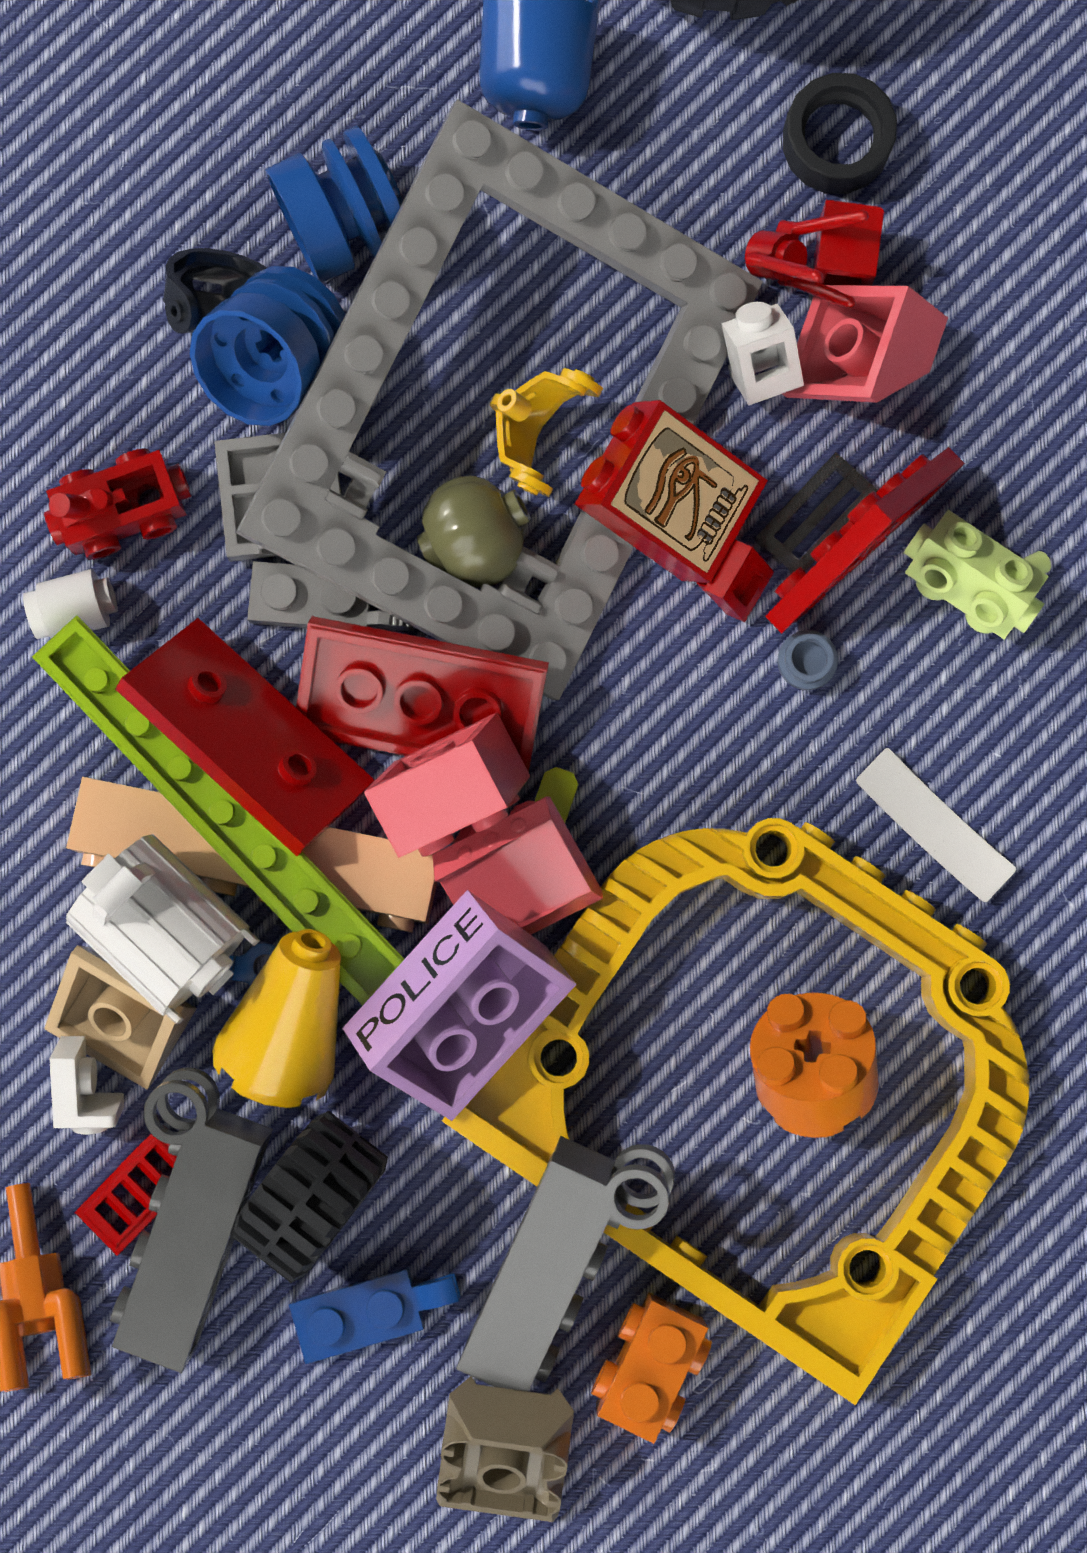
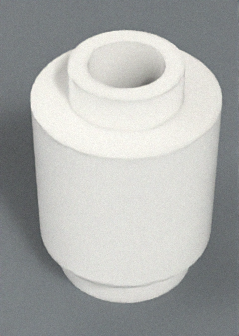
(63, 598)

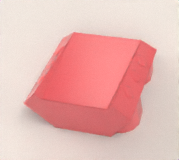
(520, 867)

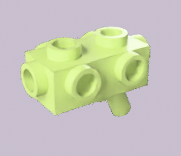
(977, 575)

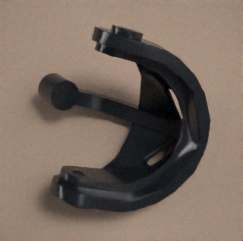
(188, 306)

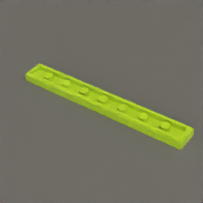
(285, 882)

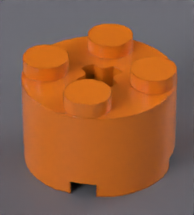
(814, 1063)

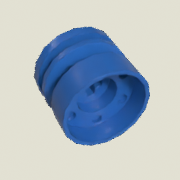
(337, 204)
(265, 344)

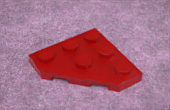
(864, 532)

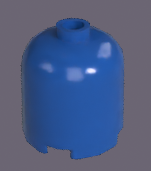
(537, 58)

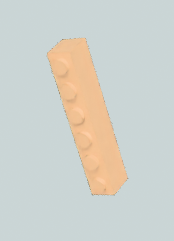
(360, 865)

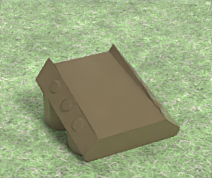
(505, 1451)

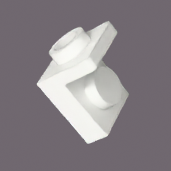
(74, 1088)

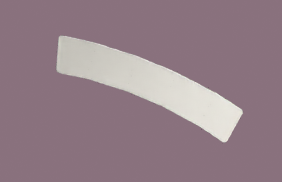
(935, 826)

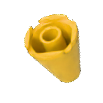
(285, 1026)

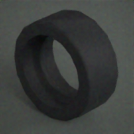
(853, 92)

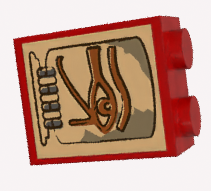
(670, 490)

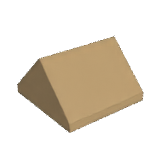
(114, 1018)

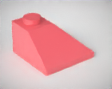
(869, 347)

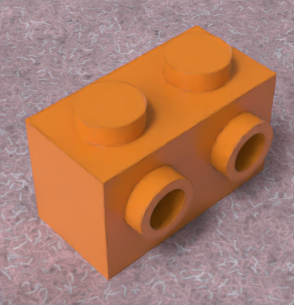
(645, 1380)

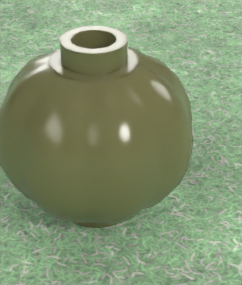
(473, 530)

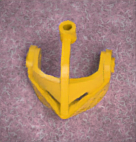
(523, 415)

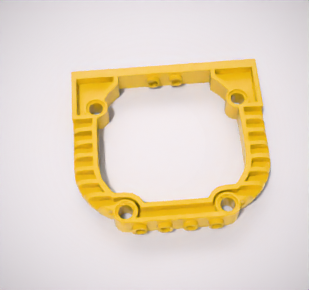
(828, 1321)

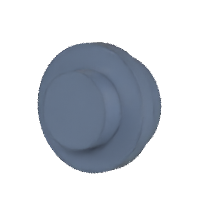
(807, 660)

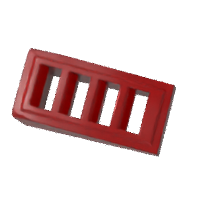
(122, 1175)

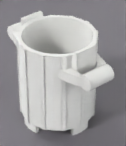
(158, 925)

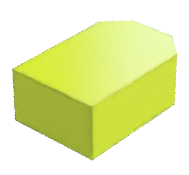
(561, 787)

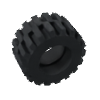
(309, 1196)

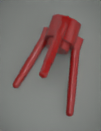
(784, 257)

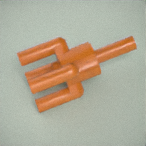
(36, 1300)

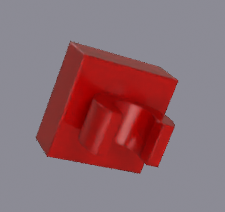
(739, 581)

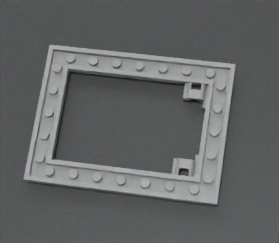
(327, 532)

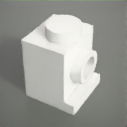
(757, 341)

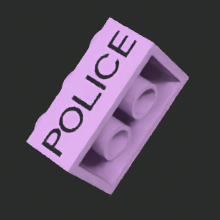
(458, 1006)

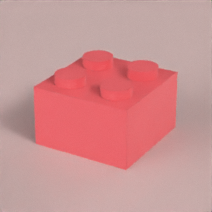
(448, 787)

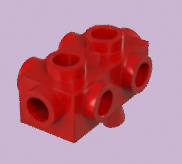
(102, 507)

